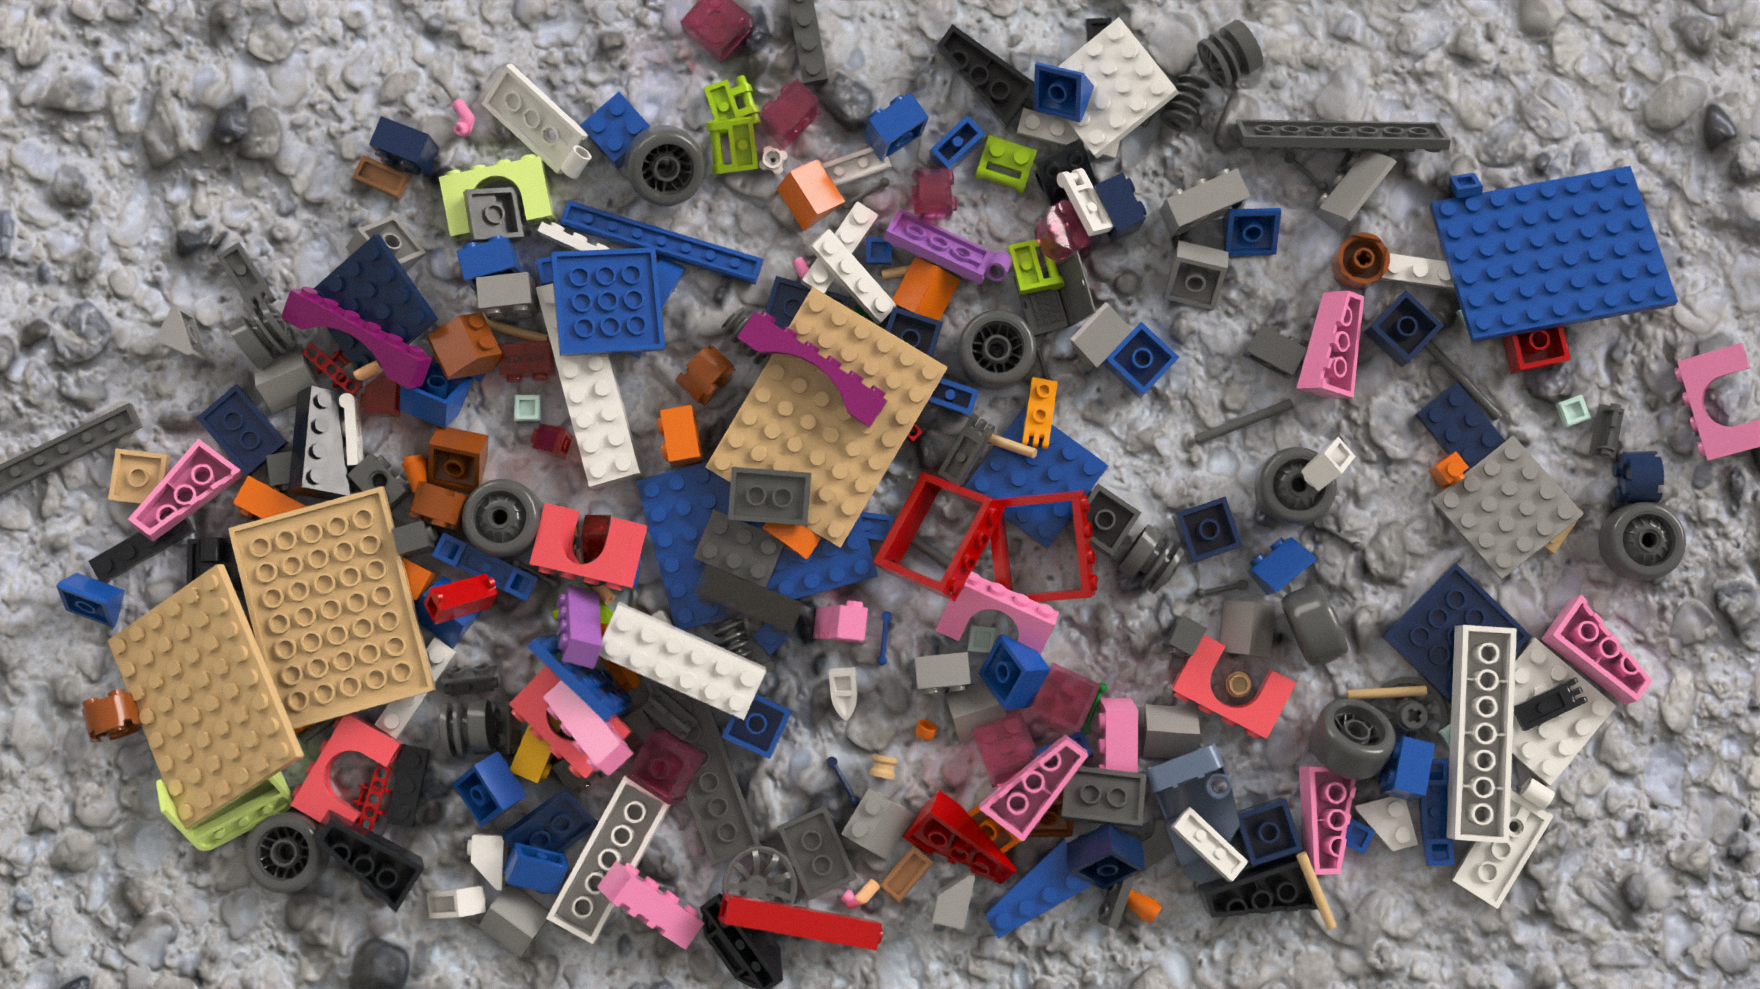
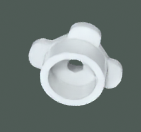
(770, 153)

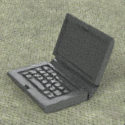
(1059, 308)

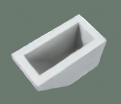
(1328, 464)
(489, 856)
(456, 902)

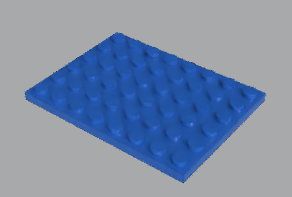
(1552, 254)
(677, 515)

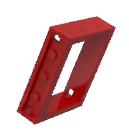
(910, 520)
(1083, 532)

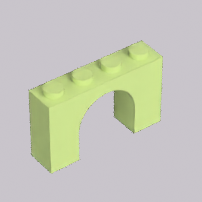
(525, 174)

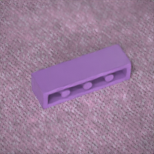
(579, 626)

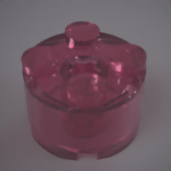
(933, 194)
(1061, 232)

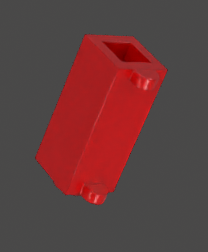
(460, 598)

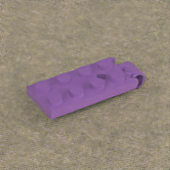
(946, 249)

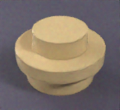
(1238, 684)

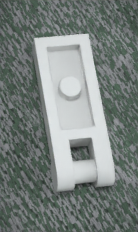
(1085, 201)
(352, 429)

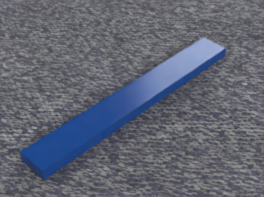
(666, 243)

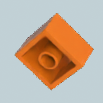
(681, 436)

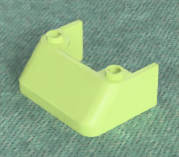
(234, 819)

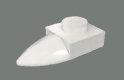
(843, 690)

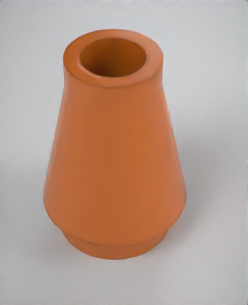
(415, 469)
(1143, 906)

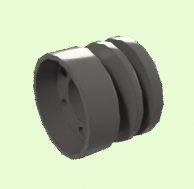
(1230, 53)
(262, 335)
(1151, 559)
(462, 728)

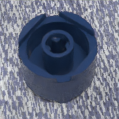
(1638, 477)

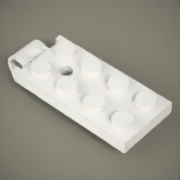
(532, 117)
(1493, 867)

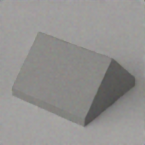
(182, 334)
(1099, 336)
(284, 379)
(1247, 628)
(973, 709)
(1169, 731)
(514, 919)

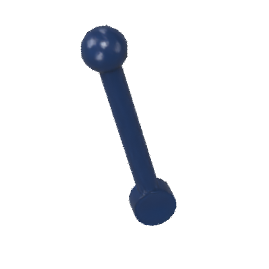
(832, 762)

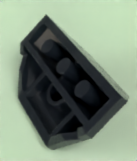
(747, 952)

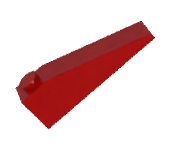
(950, 831)

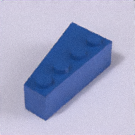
(1036, 891)

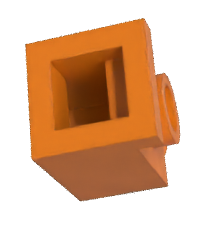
(1449, 470)

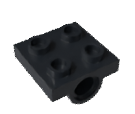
(1063, 159)
(206, 553)

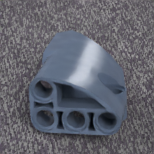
(1188, 783)

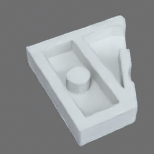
(1390, 821)

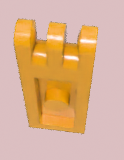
(1039, 411)

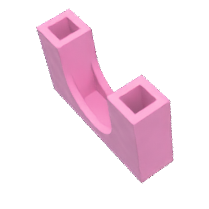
(1697, 375)
(1032, 619)

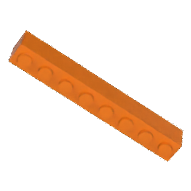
(265, 501)

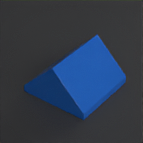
(1061, 92)
(1251, 231)
(91, 598)
(448, 631)

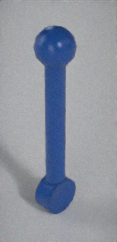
(886, 617)

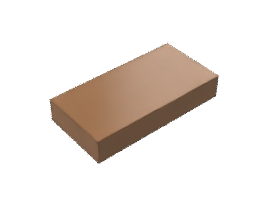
(381, 177)
(906, 873)

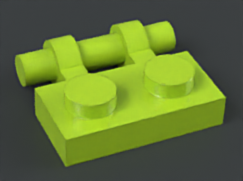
(723, 104)

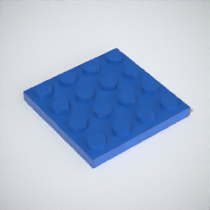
(607, 301)
(1056, 469)
(587, 683)

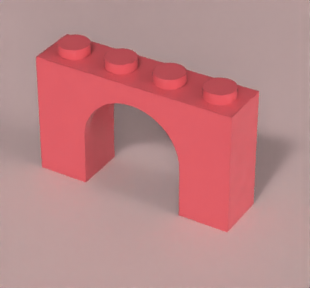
(615, 564)
(531, 706)
(1255, 715)
(350, 734)

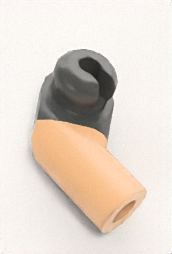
(362, 373)
(604, 593)

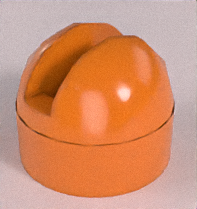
(925, 729)

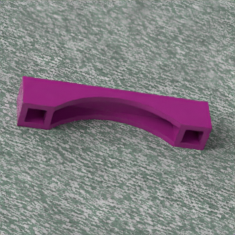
(767, 338)
(400, 361)

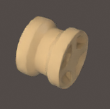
(883, 766)

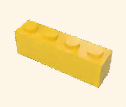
(534, 756)

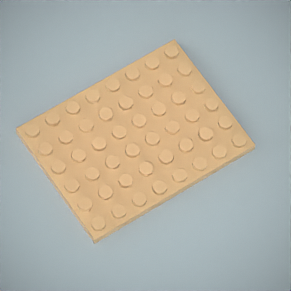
(802, 424)
(332, 607)
(205, 697)

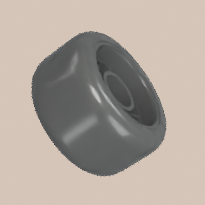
(676, 181)
(1001, 330)
(1275, 490)
(519, 530)
(1623, 547)
(1314, 625)
(1352, 739)
(267, 858)

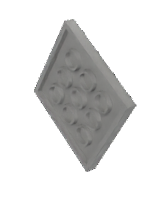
(1507, 508)

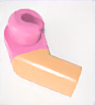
(862, 897)

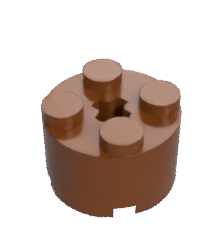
(1372, 253)
(705, 374)
(438, 505)
(111, 716)

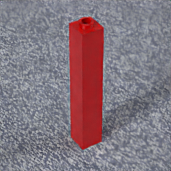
(800, 921)

